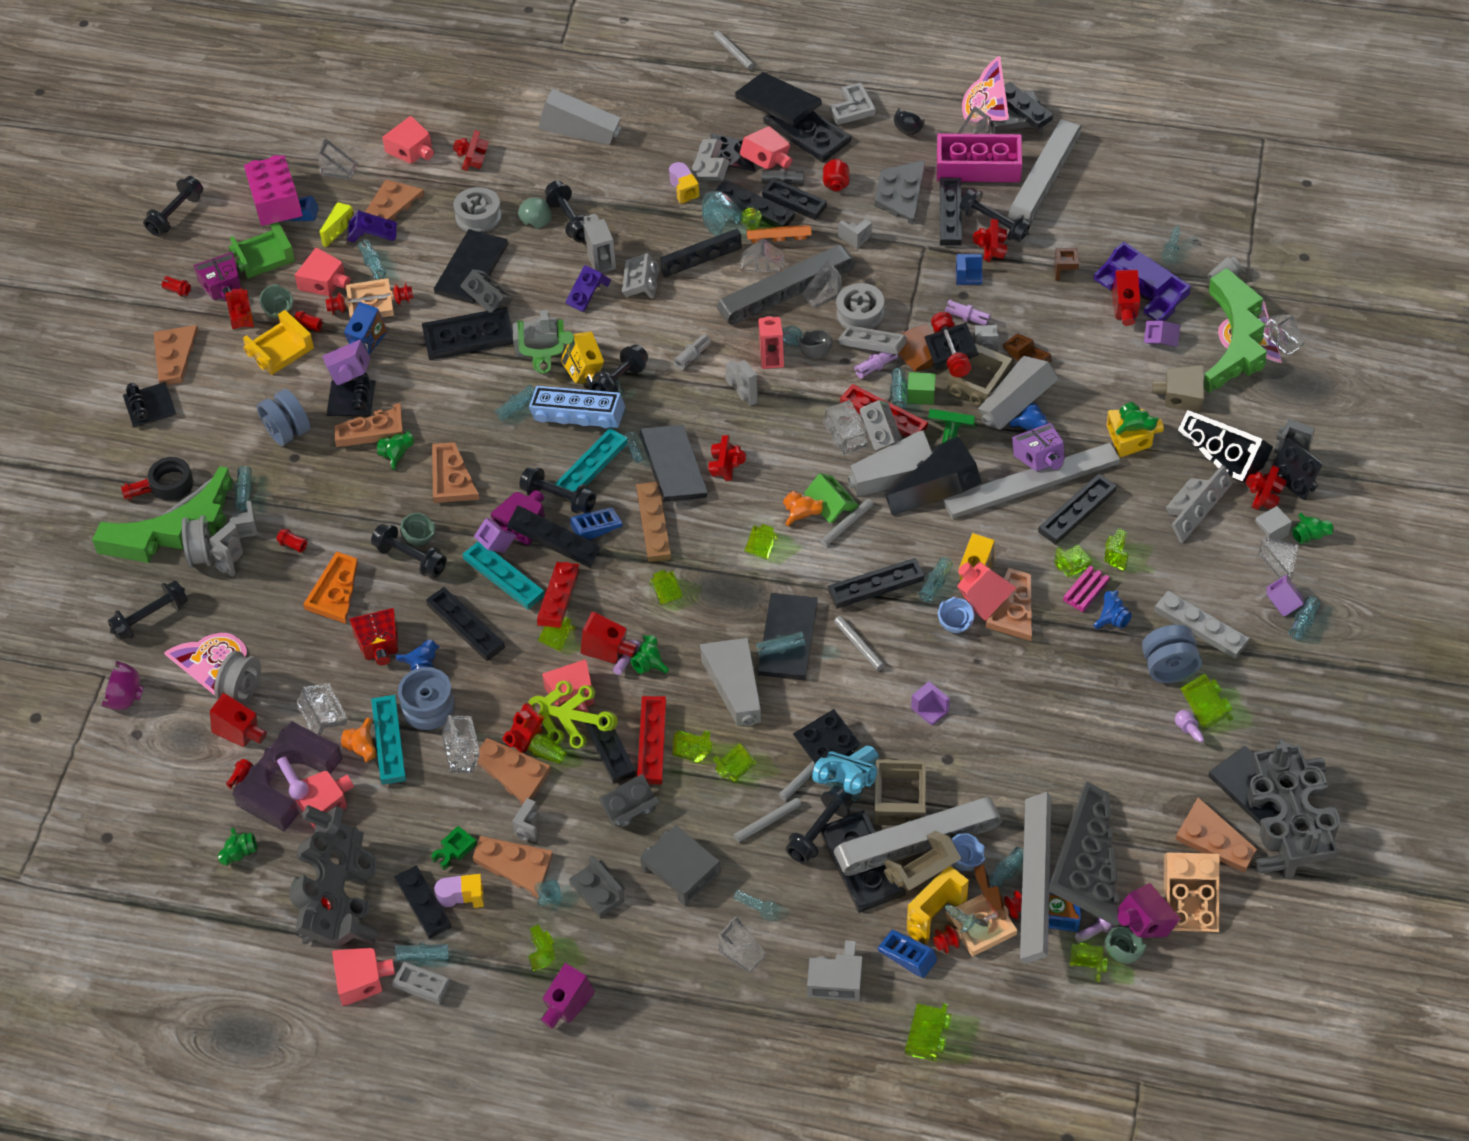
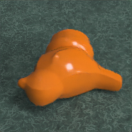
(801, 507)
(360, 741)

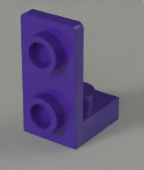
(370, 224)
(585, 287)

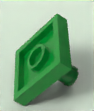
(952, 422)

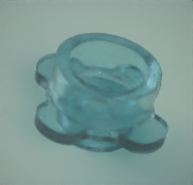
(790, 335)
(554, 889)

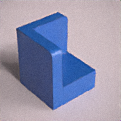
(969, 269)

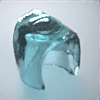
(717, 210)

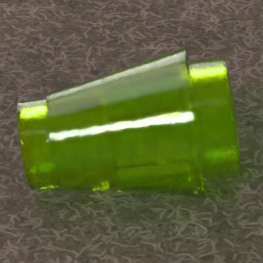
(751, 214)
(547, 749)

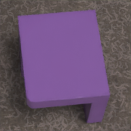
(1162, 333)
(493, 536)
(1284, 595)
(930, 703)

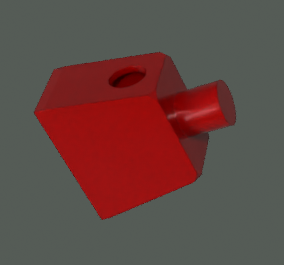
(605, 639)
(235, 722)

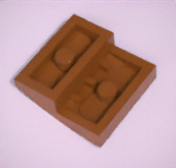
(915, 351)

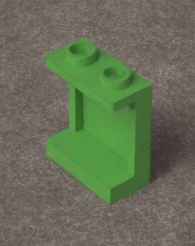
(262, 252)

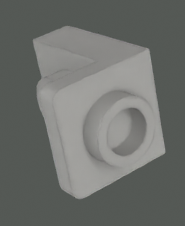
(987, 336)
(525, 820)

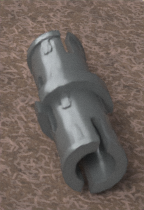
(783, 175)

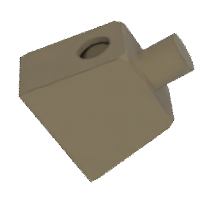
(1182, 388)

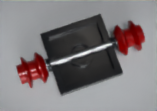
(951, 345)

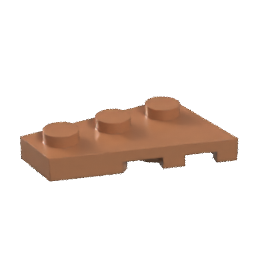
(392, 199)
(172, 353)
(370, 429)
(450, 475)
(1015, 612)
(513, 769)
(1212, 835)
(514, 861)

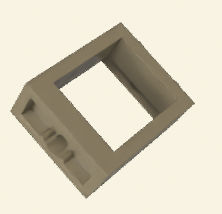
(988, 360)
(899, 812)

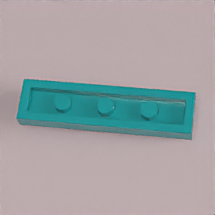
(593, 460)
(503, 575)
(388, 739)

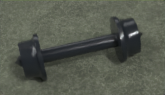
(558, 195)
(972, 201)
(157, 222)
(632, 359)
(582, 499)
(385, 538)
(173, 594)
(802, 847)

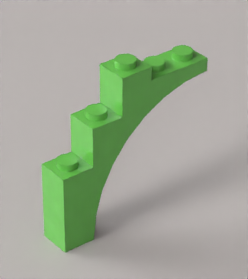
(1242, 308)
(141, 539)

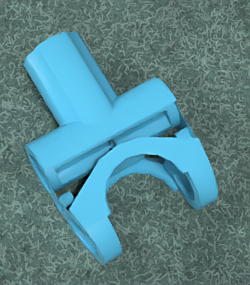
(853, 770)

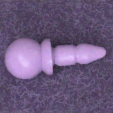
(1185, 720)

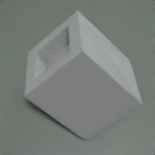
(855, 234)
(245, 522)
(1274, 524)

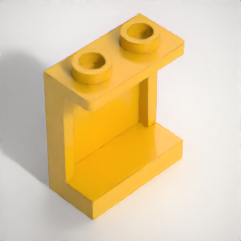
(279, 344)
(945, 888)

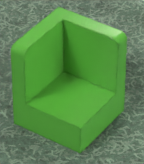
(921, 388)

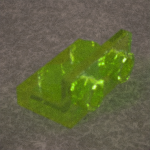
(1206, 701)
(927, 1030)

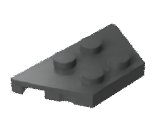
(900, 189)

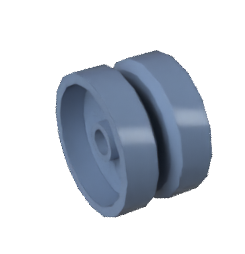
(283, 417)
(1171, 653)
(426, 698)

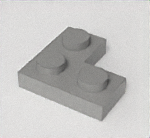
(856, 106)
(707, 164)
(743, 380)

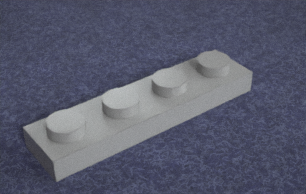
(1202, 624)

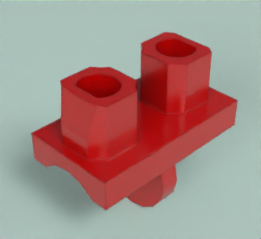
(476, 144)
(989, 241)
(239, 308)
(728, 458)
(1263, 487)
(525, 727)

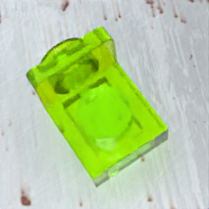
(761, 541)
(1071, 560)
(665, 587)

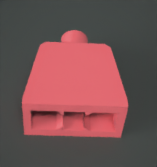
(408, 141)
(766, 149)
(321, 274)
(771, 334)
(983, 588)
(577, 675)
(325, 792)
(359, 973)

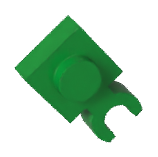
(454, 845)

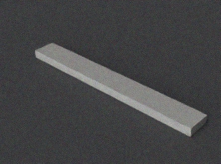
(1030, 481)
(1036, 878)

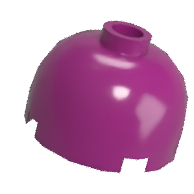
(122, 687)

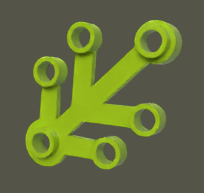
(567, 714)

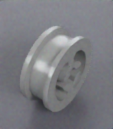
(477, 209)
(860, 298)
(197, 541)
(238, 677)

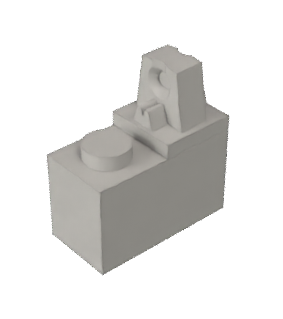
(599, 244)
(537, 334)
(836, 977)

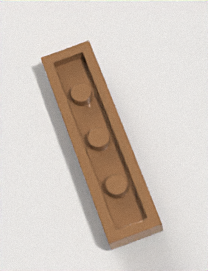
(653, 522)

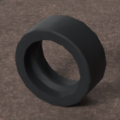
(173, 491)

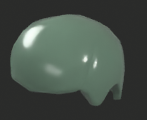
(535, 212)
(275, 300)
(417, 529)
(1124, 945)

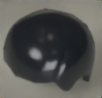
(908, 122)

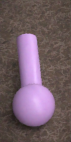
(624, 660)
(298, 789)
(1100, 926)

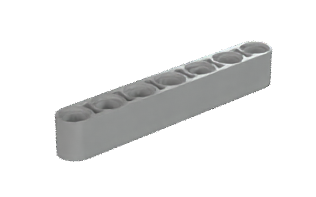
(1045, 171)
(911, 837)

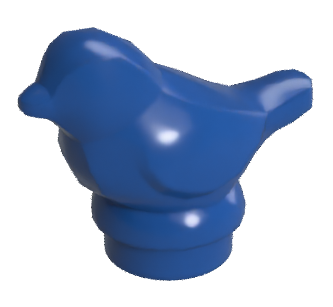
(1030, 418)
(1113, 612)
(420, 657)

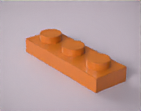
(779, 233)

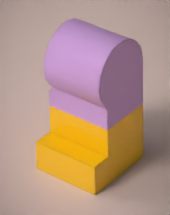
(684, 181)
(460, 890)

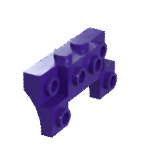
(1155, 282)

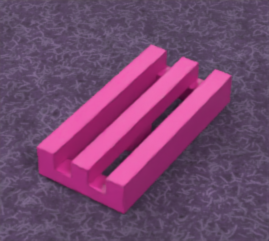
(1079, 583)

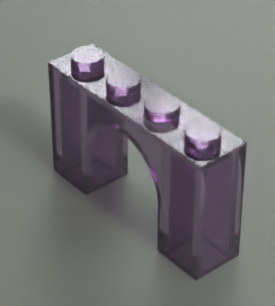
(299, 747)

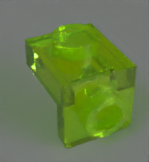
(1113, 553)
(557, 637)
(691, 746)
(734, 763)
(543, 944)
(1089, 956)

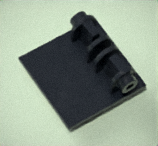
(730, 150)
(352, 397)
(148, 403)
(1297, 468)
(827, 735)

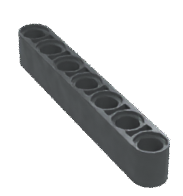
(781, 285)

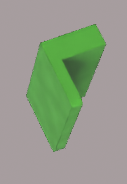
(834, 496)

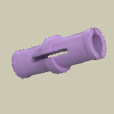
(967, 313)
(875, 362)

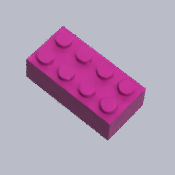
(979, 157)
(272, 190)

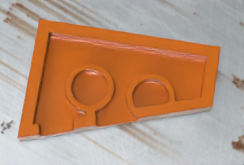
(334, 589)

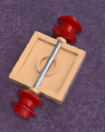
(373, 293)
(998, 930)

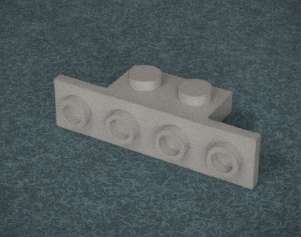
(1196, 500)

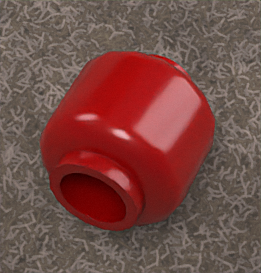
(836, 175)

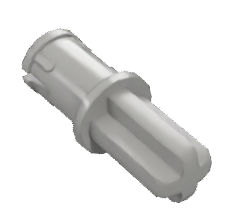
(691, 352)

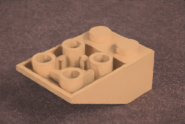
(1193, 890)

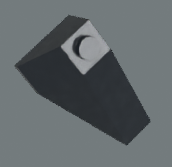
(1225, 445)
(942, 475)

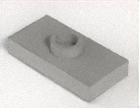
(421, 982)

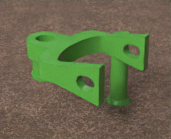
(544, 354)

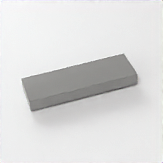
(873, 339)

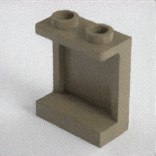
(926, 866)

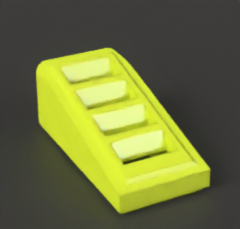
(336, 223)

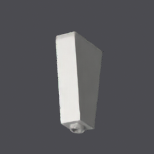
(578, 119)
(1016, 391)
(888, 465)
(733, 676)

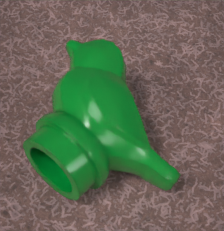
(1135, 419)
(395, 447)
(1311, 528)
(648, 656)
(237, 847)

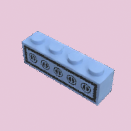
(577, 406)

